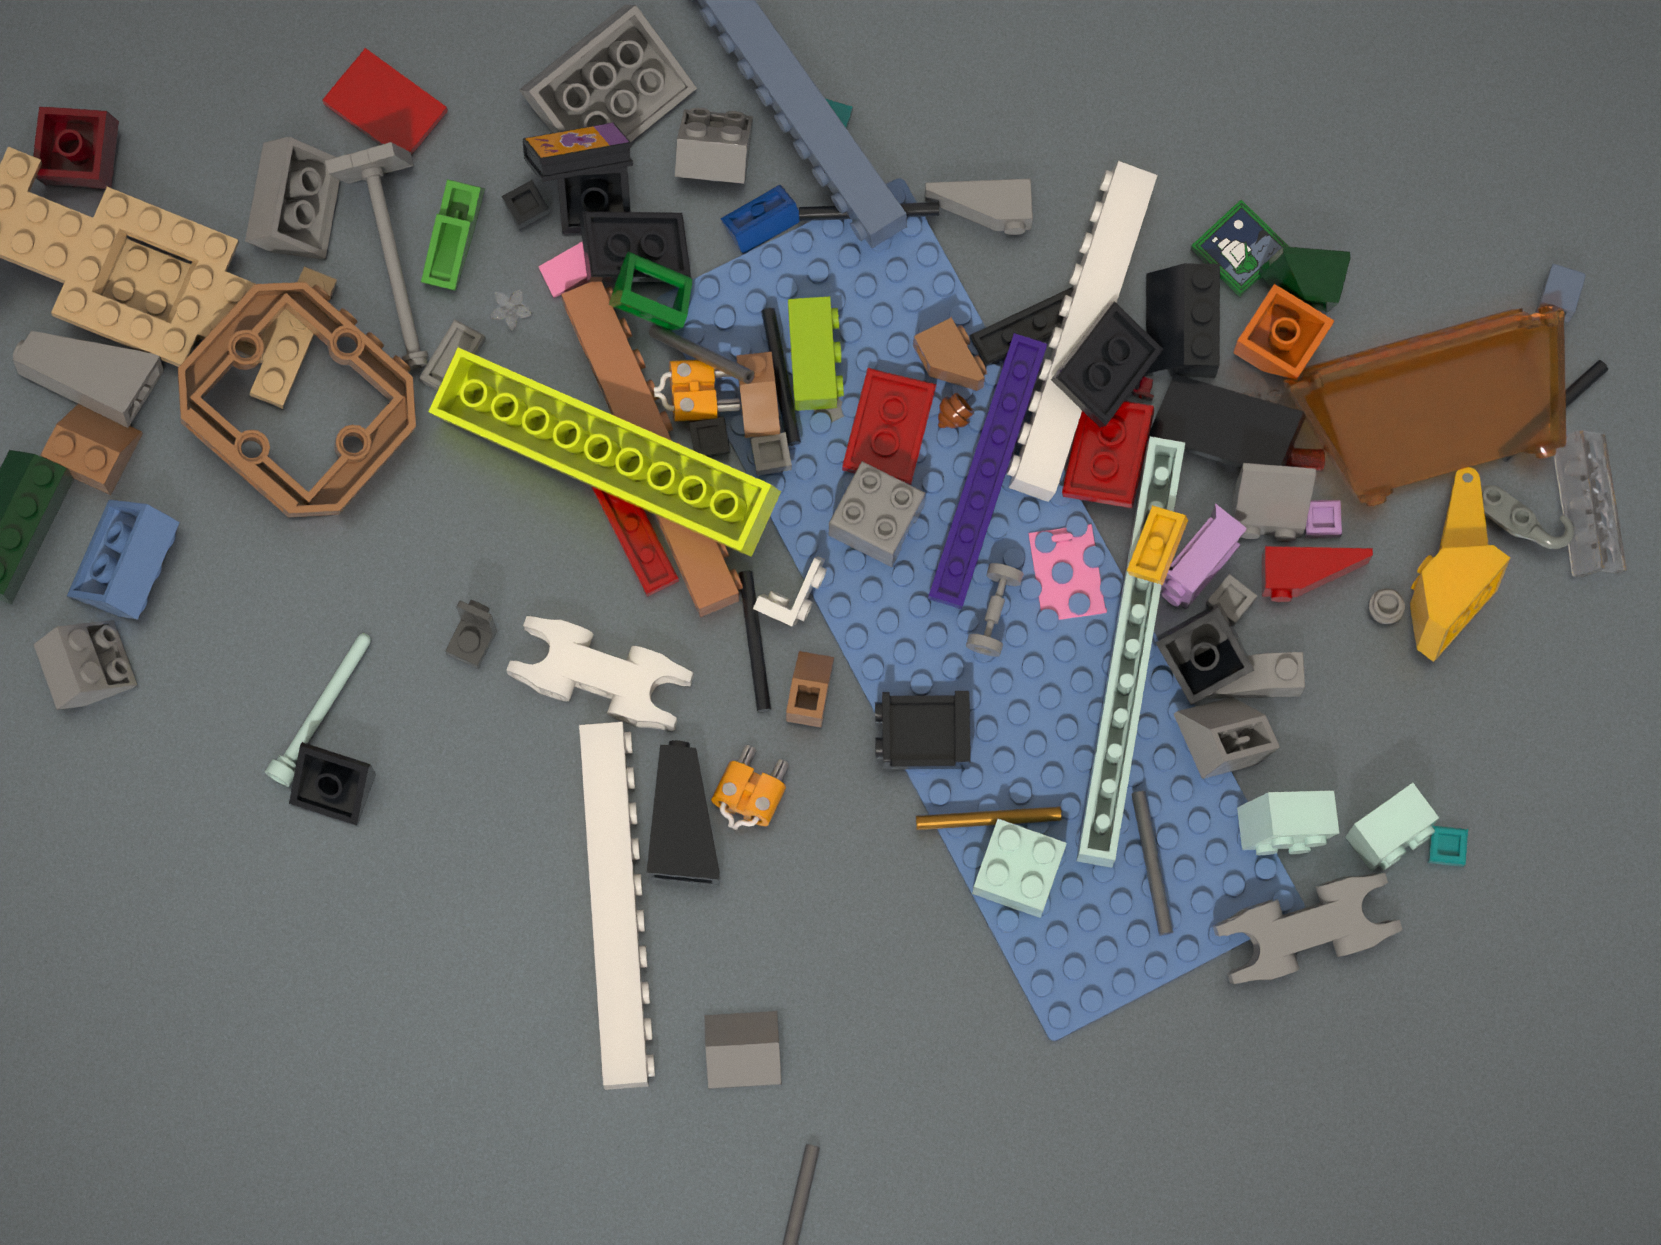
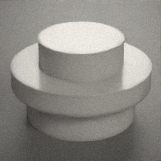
(1386, 606)

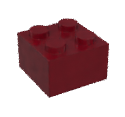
(75, 147)

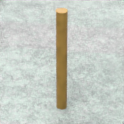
(988, 818)

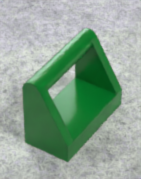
(645, 308)

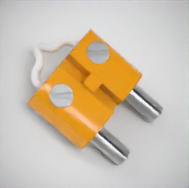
(694, 391)
(748, 792)

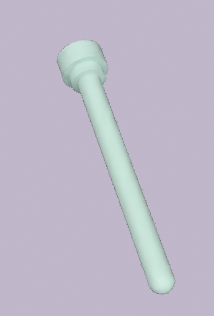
(284, 766)

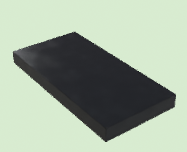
(1226, 424)

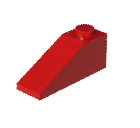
(1297, 570)

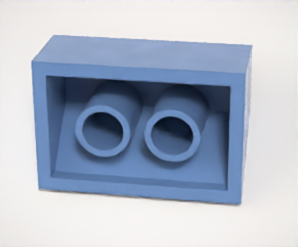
(124, 558)

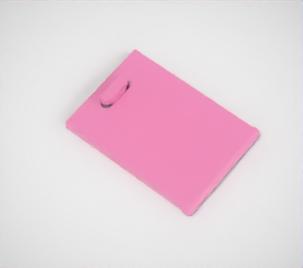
(1084, 579)

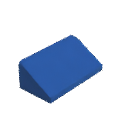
(761, 219)

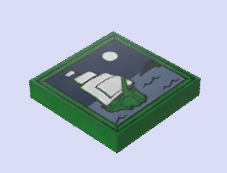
(1240, 245)

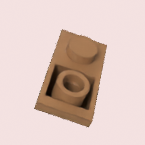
(947, 356)
(809, 689)

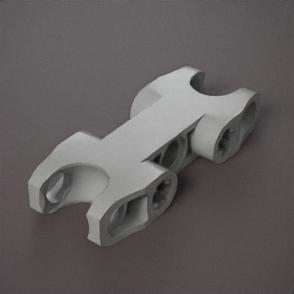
(1280, 936)

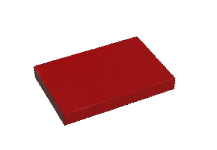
(384, 103)
(889, 424)
(1109, 459)

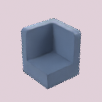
(1562, 289)

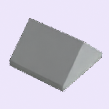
(742, 1050)

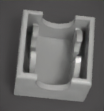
(876, 513)

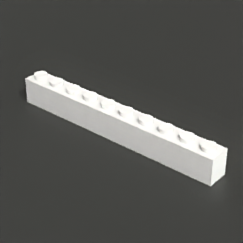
(1096, 284)
(614, 906)

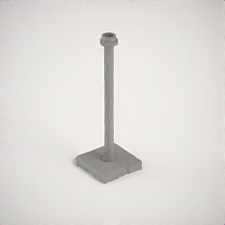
(370, 166)

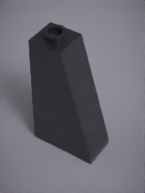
(681, 827)

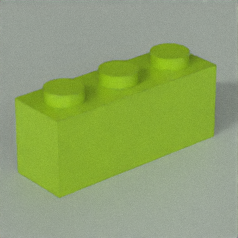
(814, 353)

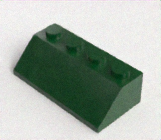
(29, 502)

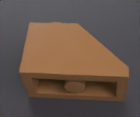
(759, 396)

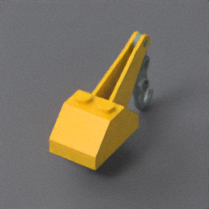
(1467, 568)

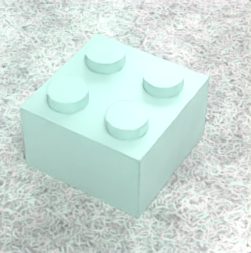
(1288, 821)
(1392, 827)
(1019, 868)

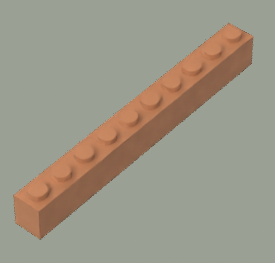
(633, 400)

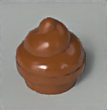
(954, 412)

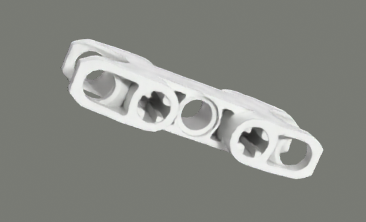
(576, 665)

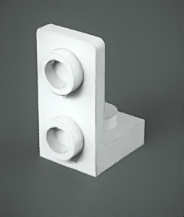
(777, 605)

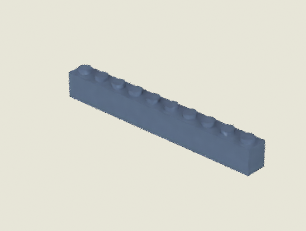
(807, 117)

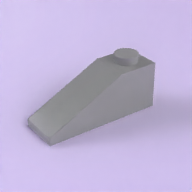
(991, 203)
(1272, 677)

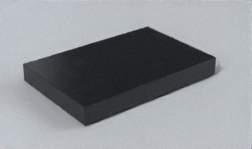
(647, 234)
(1107, 364)

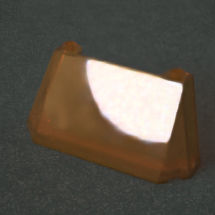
(1439, 401)

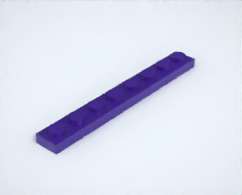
(987, 471)

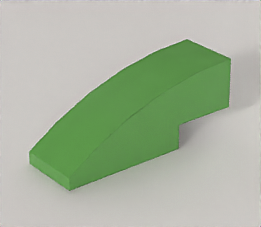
(452, 234)

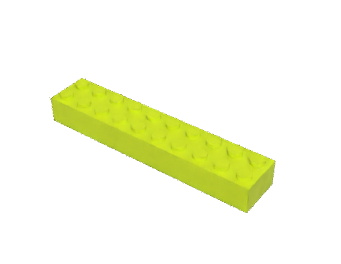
(605, 452)

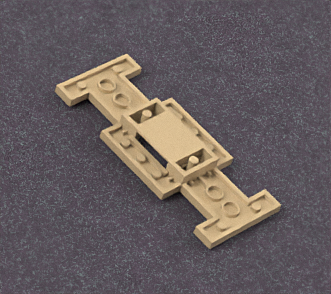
(138, 291)

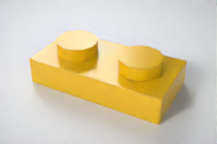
(1157, 545)

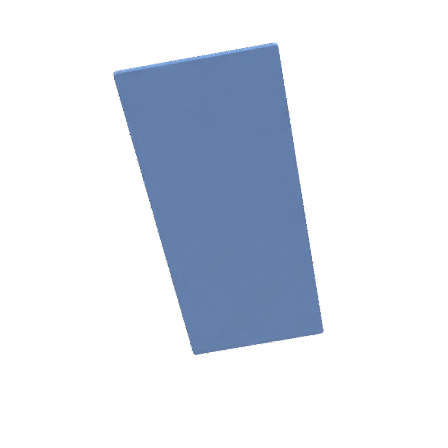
(1044, 695)

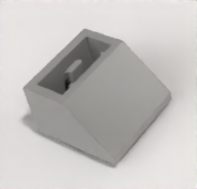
(713, 145)
(84, 663)
(1226, 736)

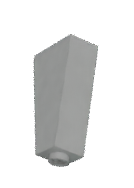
(90, 373)

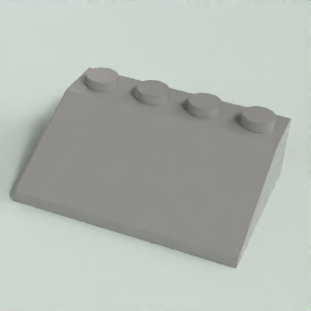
(611, 76)

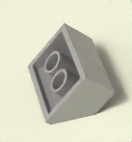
(292, 200)

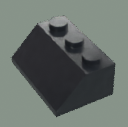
(1184, 319)

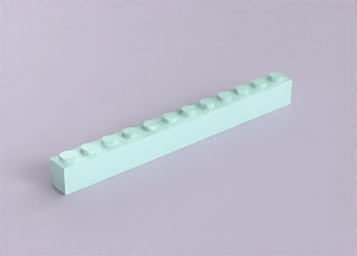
(1127, 669)

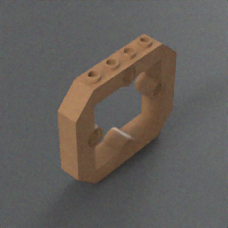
(246, 324)

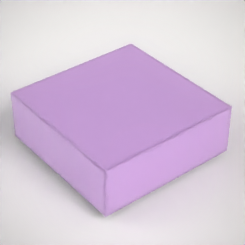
(1324, 519)

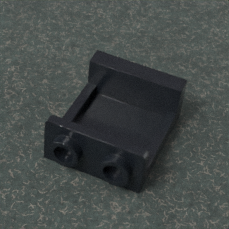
(924, 731)

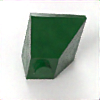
(1309, 274)

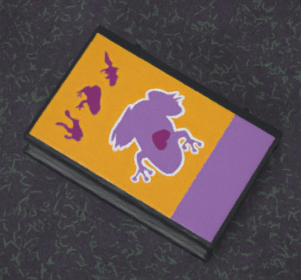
(577, 152)

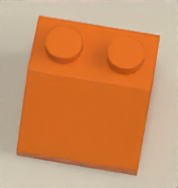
(1282, 334)

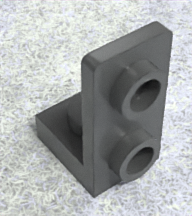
(472, 634)

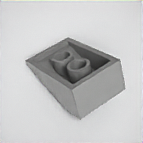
(1273, 500)

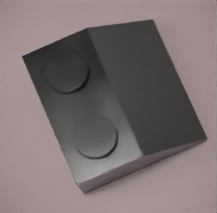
(1204, 653)

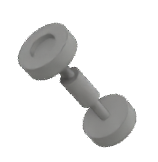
(1004, 576)

